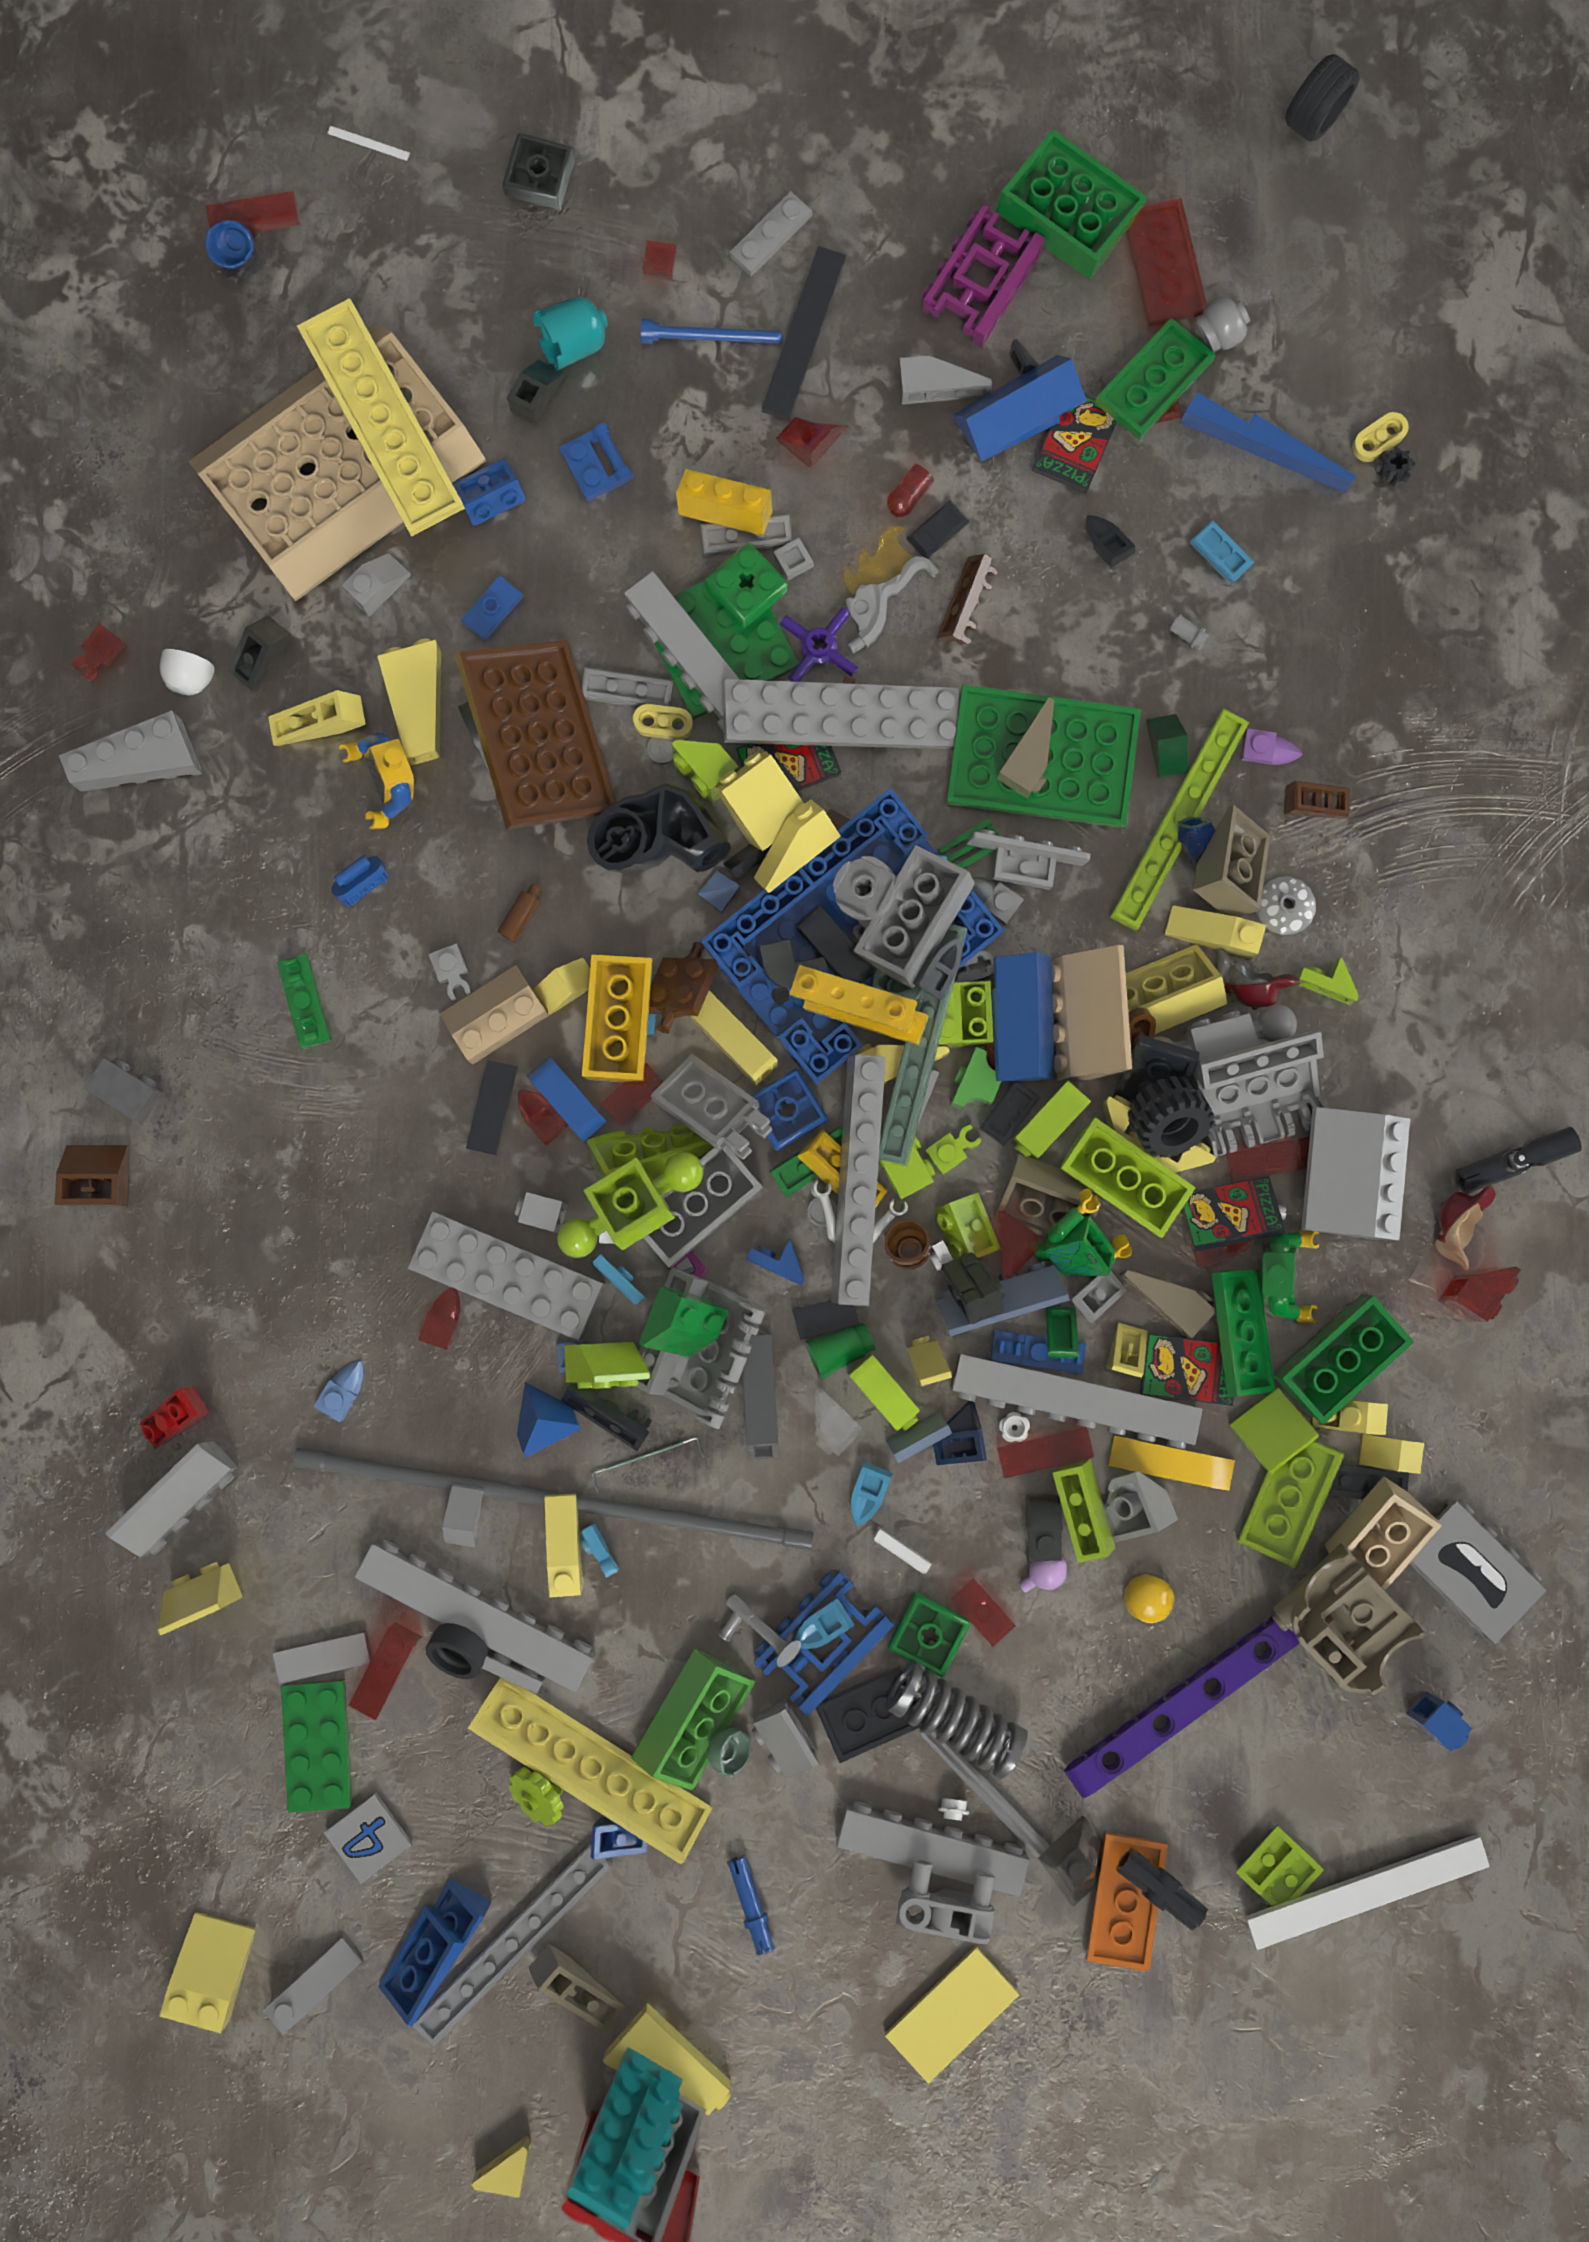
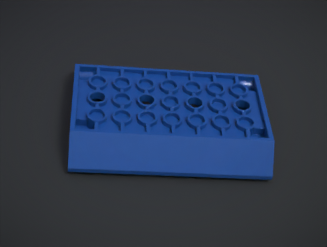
(813, 1040)

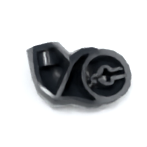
(653, 826)

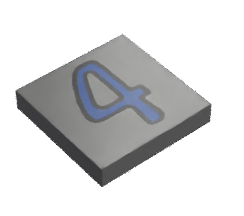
(368, 1838)

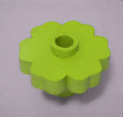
(537, 1796)

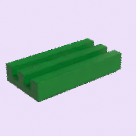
(987, 824)

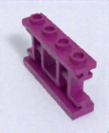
(1002, 286)

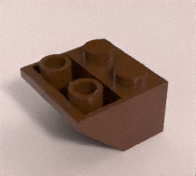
(93, 1176)

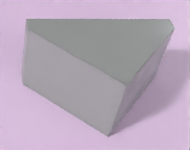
(462, 1515)

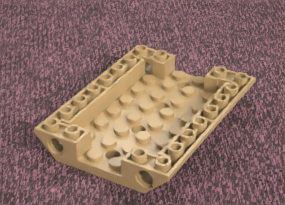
(342, 507)

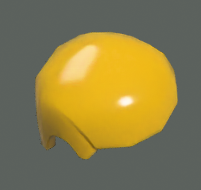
(1148, 1598)

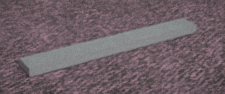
(510, 1945)

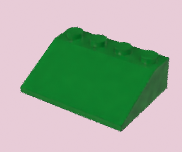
(1070, 203)

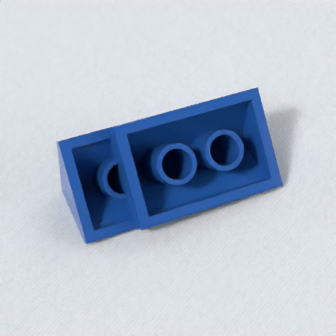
(1021, 407)
(1023, 1017)
(432, 1949)

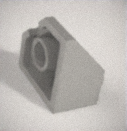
(1137, 1507)

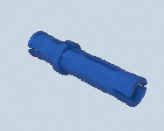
(751, 1905)

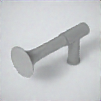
(741, 1611)

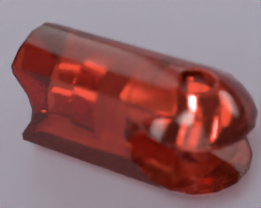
(909, 491)

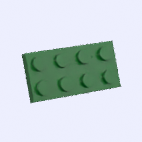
(1155, 378)
(1243, 1332)
(316, 1746)

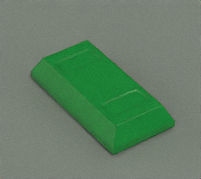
(1062, 1332)

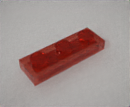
(258, 212)
(1268, 1160)
(1045, 1452)

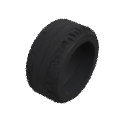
(1322, 97)

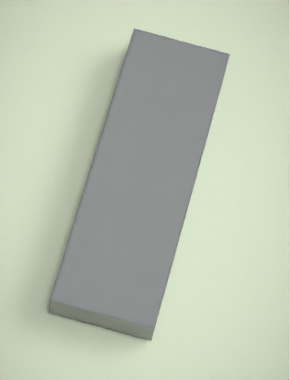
(726, 540)
(626, 688)
(322, 1657)

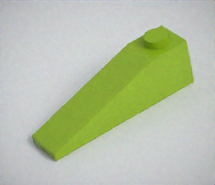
(650, 1147)

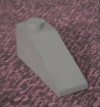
(935, 380)
(312, 1985)

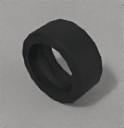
(457, 1651)

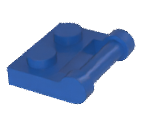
(588, 469)

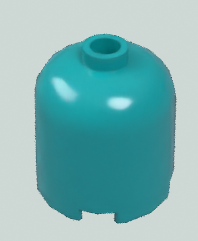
(570, 331)

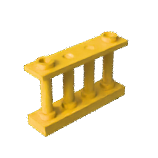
(859, 1005)

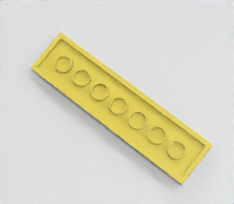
(380, 417)
(590, 1769)

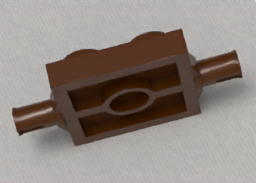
(681, 986)

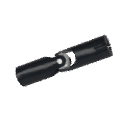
(1537, 1153)

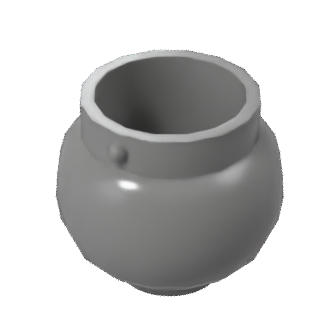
(1223, 323)

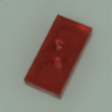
(632, 1096)
(983, 1612)

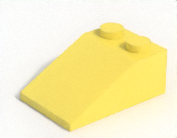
(197, 1596)
(208, 1973)

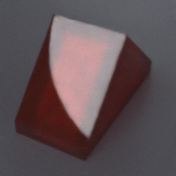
(1016, 1242)

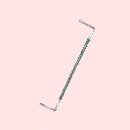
(643, 1456)

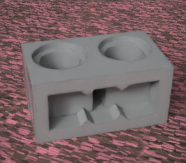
(541, 1212)

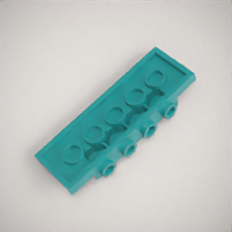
(627, 2139)

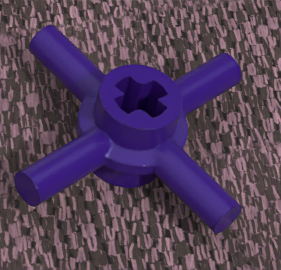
(818, 635)

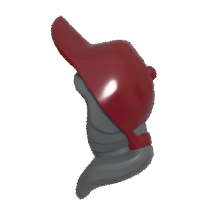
(1251, 987)

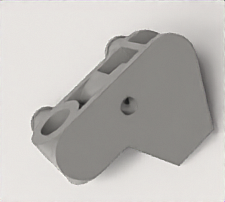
(938, 1907)

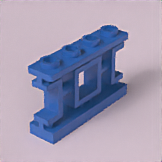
(841, 1659)

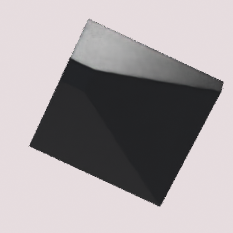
(1021, 358)

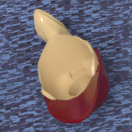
(1457, 1223)

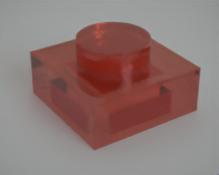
(659, 259)

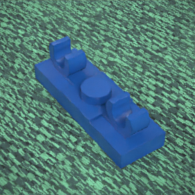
(1032, 1352)

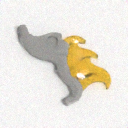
(877, 580)

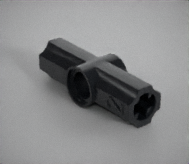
(1162, 1889)

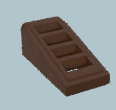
(1298, 795)

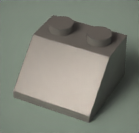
(786, 1740)

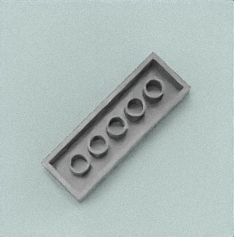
(506, 1276)

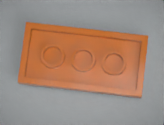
(1121, 1916)

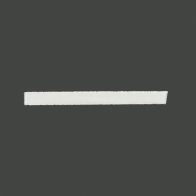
(368, 143)

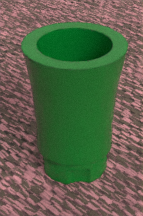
(839, 1349)

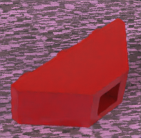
(174, 1416)

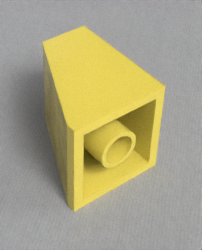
(759, 798)

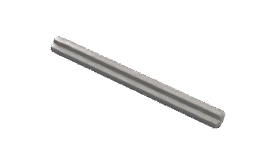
(989, 1795)

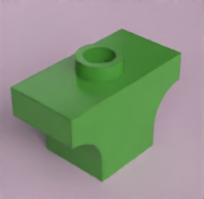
(975, 1081)

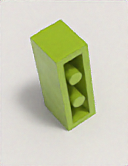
(1084, 1510)

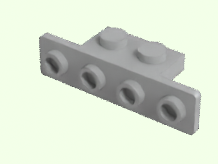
(1026, 861)

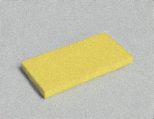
(951, 2014)

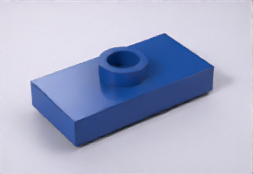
(492, 608)

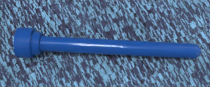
(652, 332)

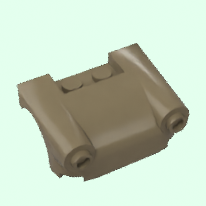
(1346, 1621)

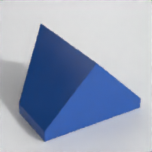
(543, 1420)

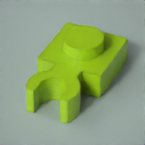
(949, 1152)

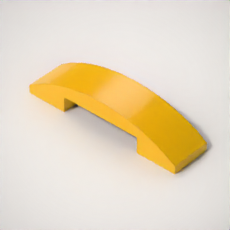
(1171, 1463)

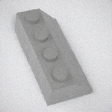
(924, 908)
(173, 1499)

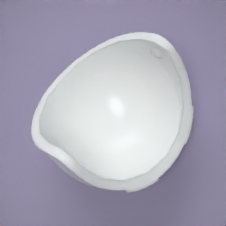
(185, 671)

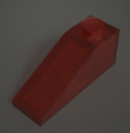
(385, 1670)

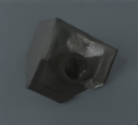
(1074, 1860)

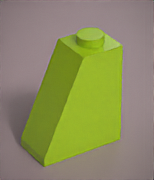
(1050, 1121)
(885, 1393)

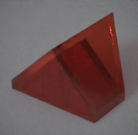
(809, 439)

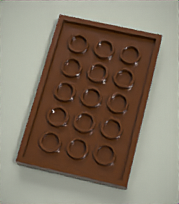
(535, 733)

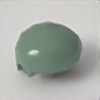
(729, 1751)

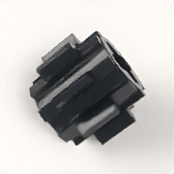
(1391, 462)

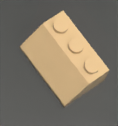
(493, 1015)
(1386, 1531)

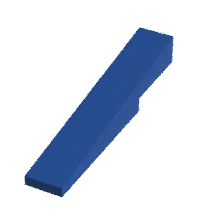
(1264, 441)

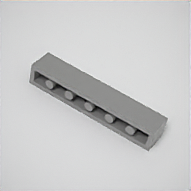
(681, 641)
(952, 1854)

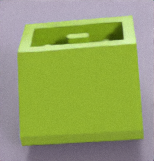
(704, 765)
(968, 1015)
(604, 1365)

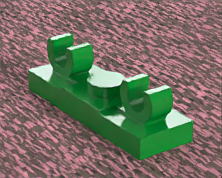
(304, 1001)

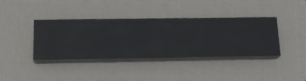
(804, 333)

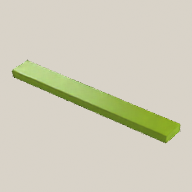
(1187, 803)

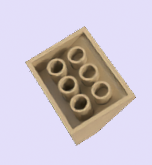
(1090, 1014)

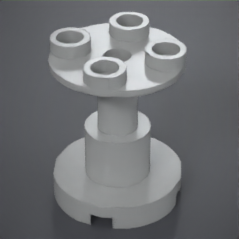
(865, 889)

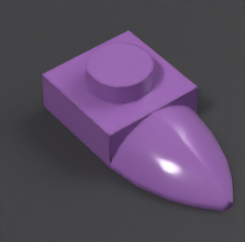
(1268, 748)

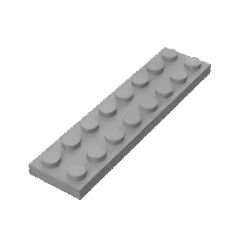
(839, 714)

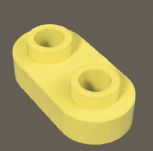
(1378, 437)
(664, 719)

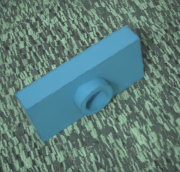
(1221, 552)
(620, 1278)

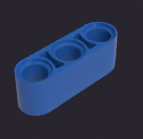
(566, 1099)

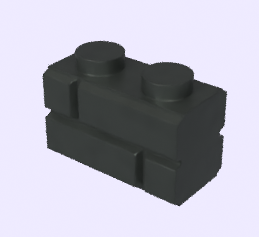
(973, 1288)

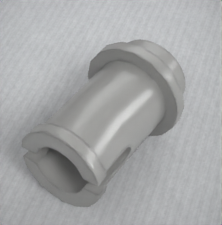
(1190, 632)

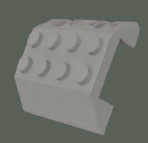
(1259, 1087)
(709, 1375)

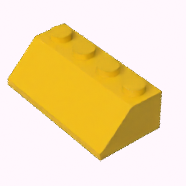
(617, 1018)

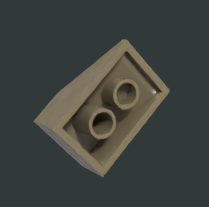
(1233, 865)

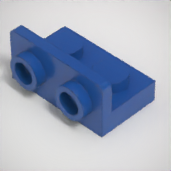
(489, 491)

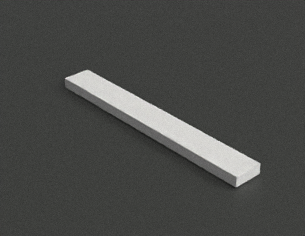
(1367, 1891)

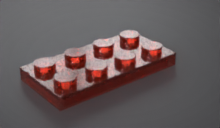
(1166, 263)

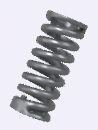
(995, 1747)

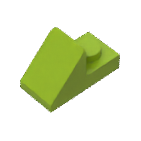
(1335, 986)

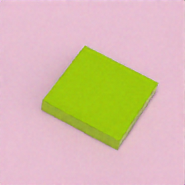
(1274, 1431)

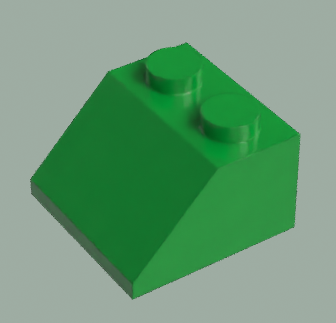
(682, 1323)

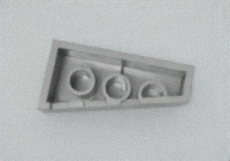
(136, 754)

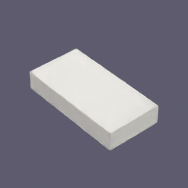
(901, 1550)

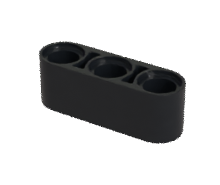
(834, 945)

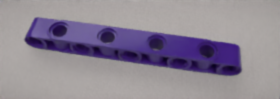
(1181, 1706)

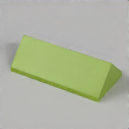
(1127, 1177)

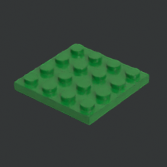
(750, 652)

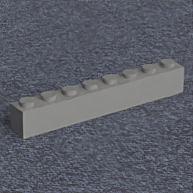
(858, 1180)
(1076, 1399)
(451, 1602)

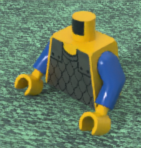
(389, 771)

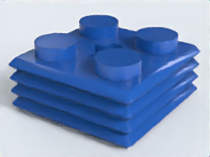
(806, 1115)

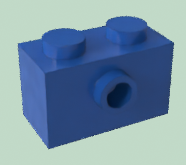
(1440, 1721)

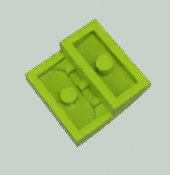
(1279, 1868)

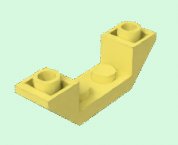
(1117, 1117)

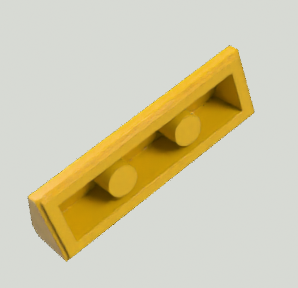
(824, 1159)

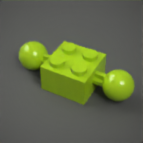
(629, 1204)

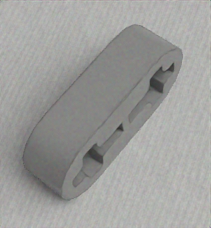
(976, 975)

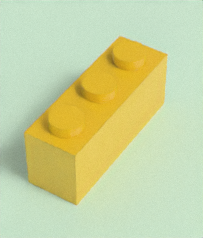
(724, 502)

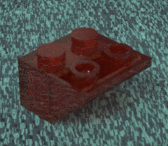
(1479, 1293)

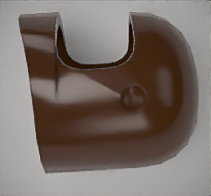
(913, 1253)

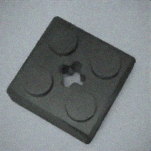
(529, 157)

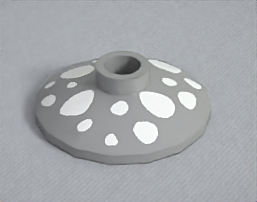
(1276, 916)

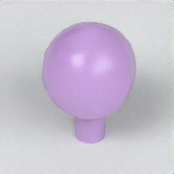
(1045, 1575)

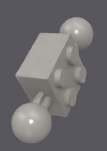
(1237, 1032)

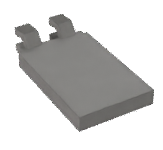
(711, 1106)

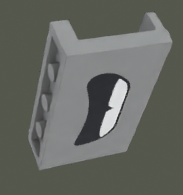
(1477, 1573)

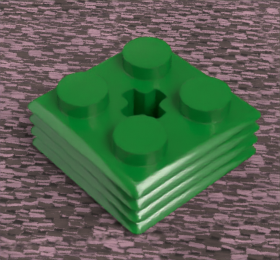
(746, 603)
(935, 1653)

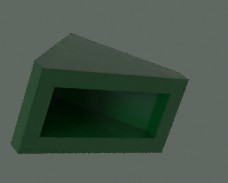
(1168, 745)

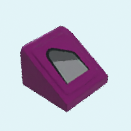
(691, 1265)

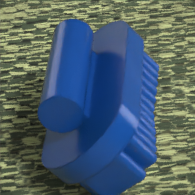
(359, 879)

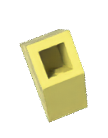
(1358, 1418)

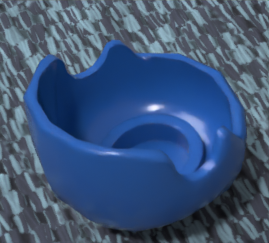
(229, 244)

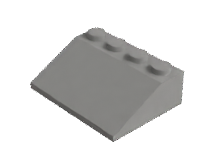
(1355, 1174)

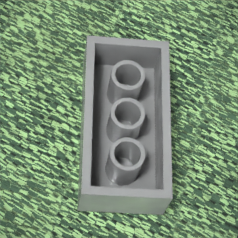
(699, 1212)

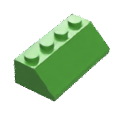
(695, 1709)

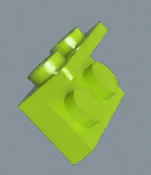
(967, 1227)

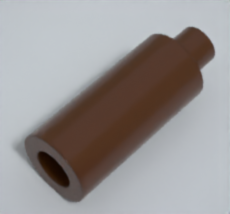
(520, 913)

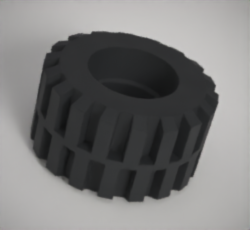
(1170, 1116)

